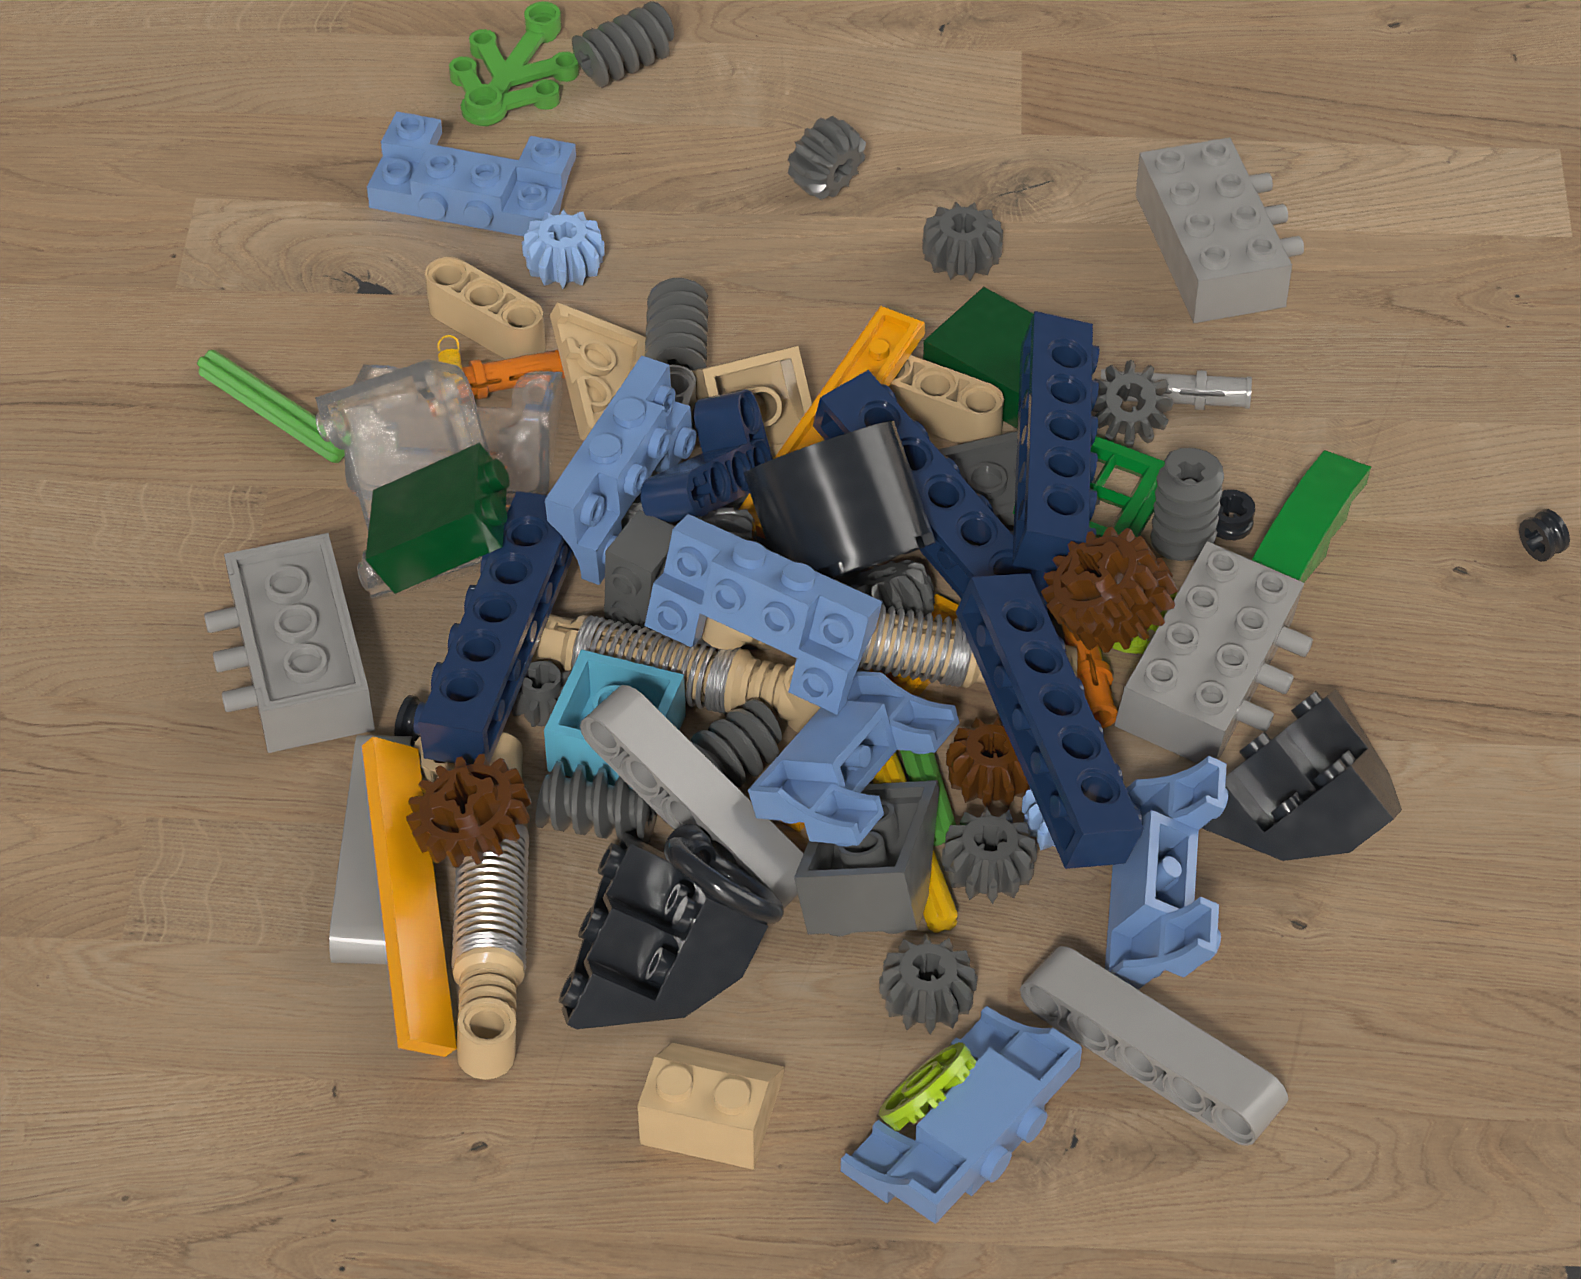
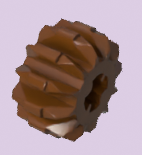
(985, 764)

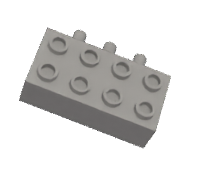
(1216, 229)
(294, 644)
(1213, 656)

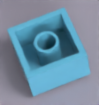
(589, 684)

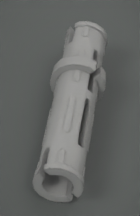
(1203, 389)

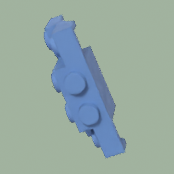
(466, 185)
(632, 438)
(768, 600)
(837, 756)
(1152, 895)
(978, 1123)

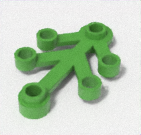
(489, 102)

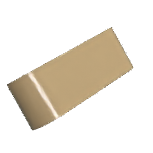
(484, 308)
(948, 401)

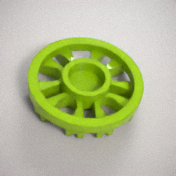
(927, 1086)

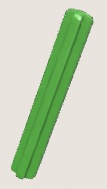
(266, 402)

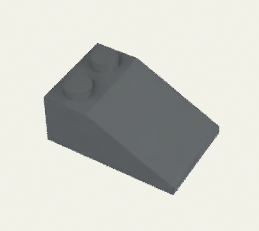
(880, 880)

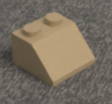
(775, 381)
(708, 1104)

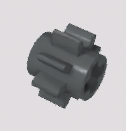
(539, 692)

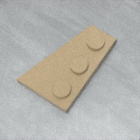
(594, 361)

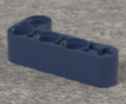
(731, 444)

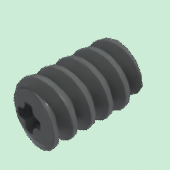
(624, 43)
(677, 323)
(1186, 504)
(741, 741)
(591, 804)

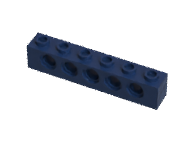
(1054, 440)
(938, 480)
(495, 638)
(1049, 721)

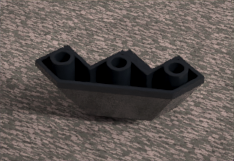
(1309, 787)
(653, 943)

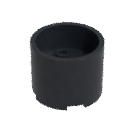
(841, 502)

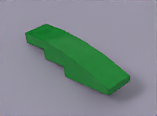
(1312, 516)

